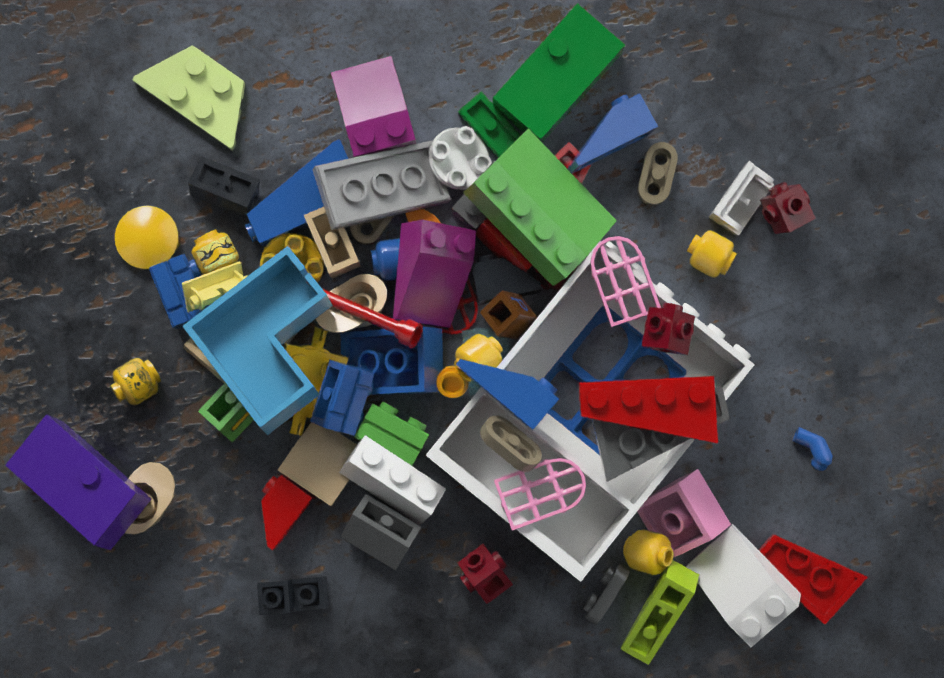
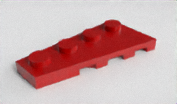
(661, 405)

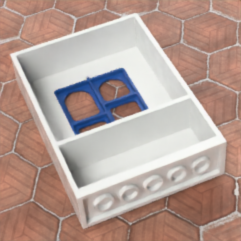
(547, 347)

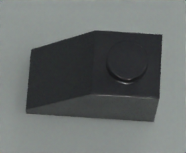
(498, 274)

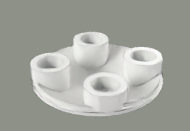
(458, 157)

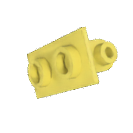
(211, 286)

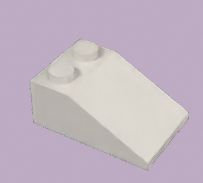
(744, 585)

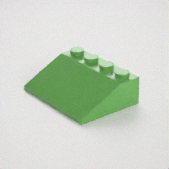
(540, 207)

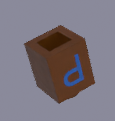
(508, 315)

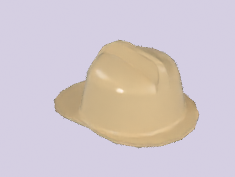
(361, 289)
(160, 487)

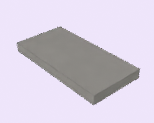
(379, 185)

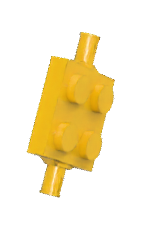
(313, 362)

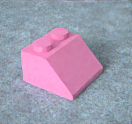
(684, 513)

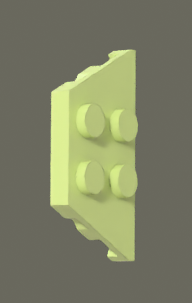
(198, 91)

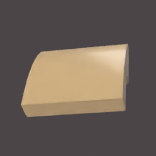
(317, 462)

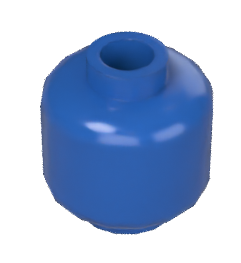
(386, 259)

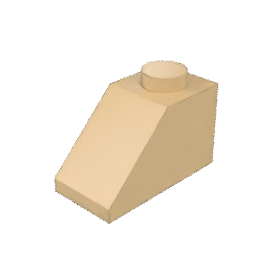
(332, 244)

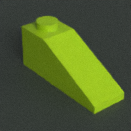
(660, 611)

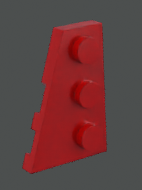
(820, 581)

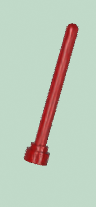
(406, 332)

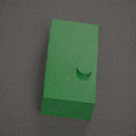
(558, 73)

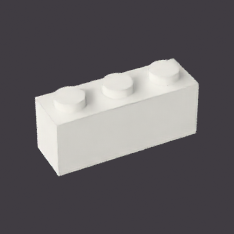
(392, 480)

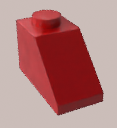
(282, 508)

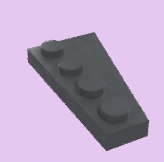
(628, 447)

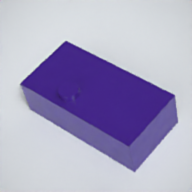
(78, 482)

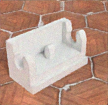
(742, 199)

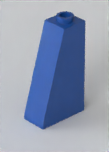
(286, 206)

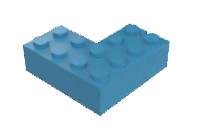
(246, 334)

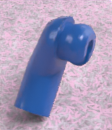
(819, 448)

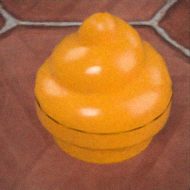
(451, 383)

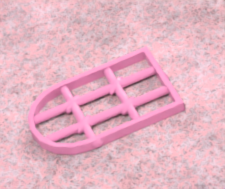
(618, 292)
(534, 502)

